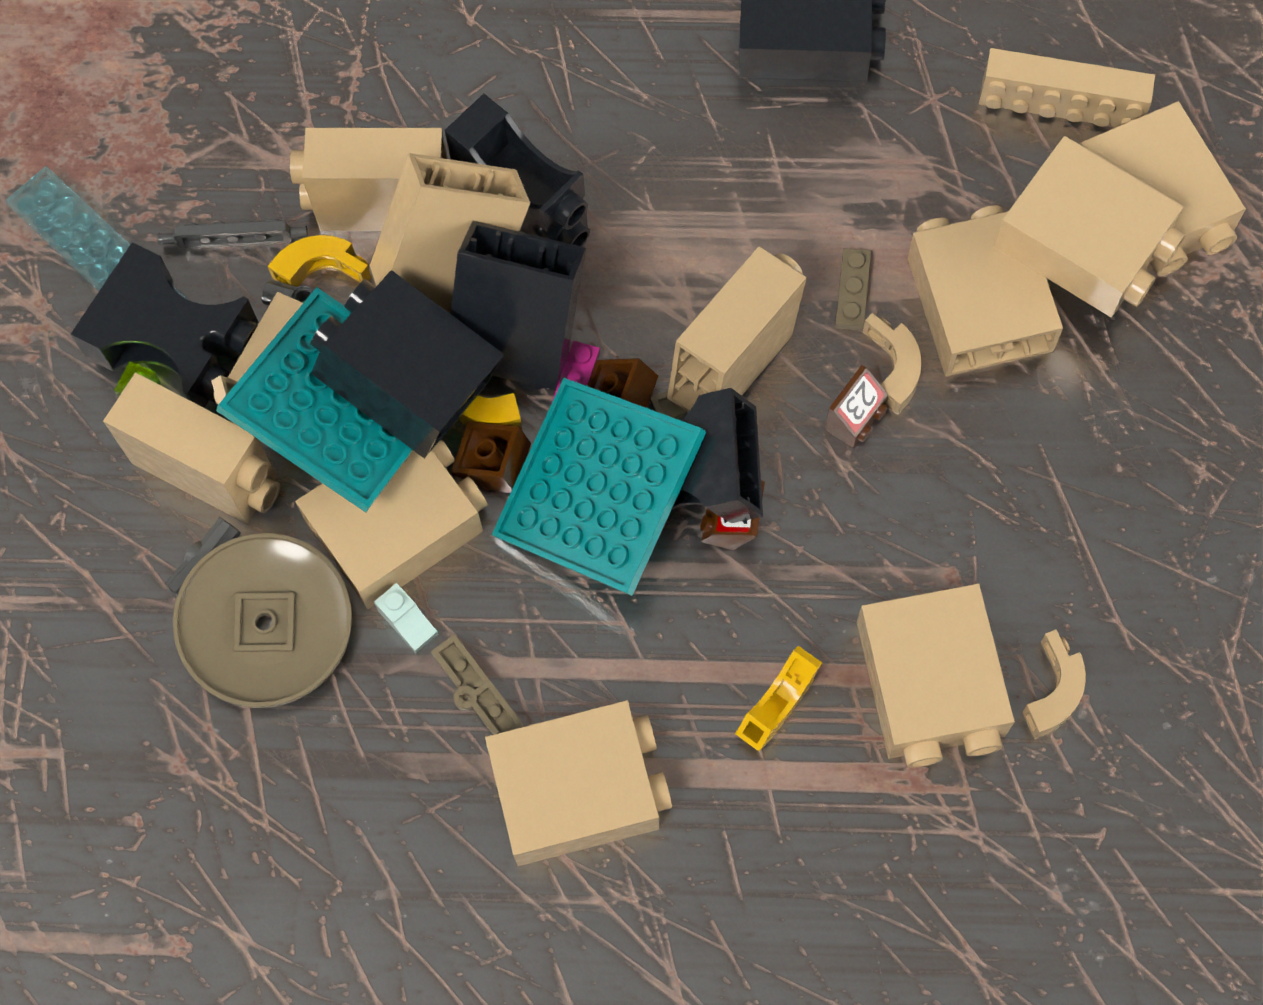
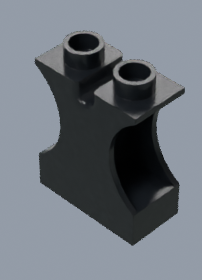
(556, 195)
(146, 321)
(727, 464)

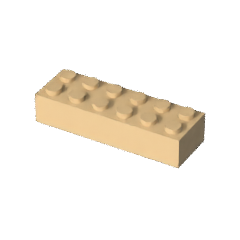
(1065, 89)

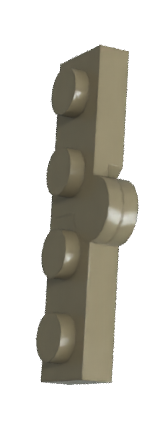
(474, 687)

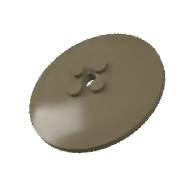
(237, 586)

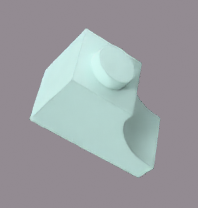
(405, 618)

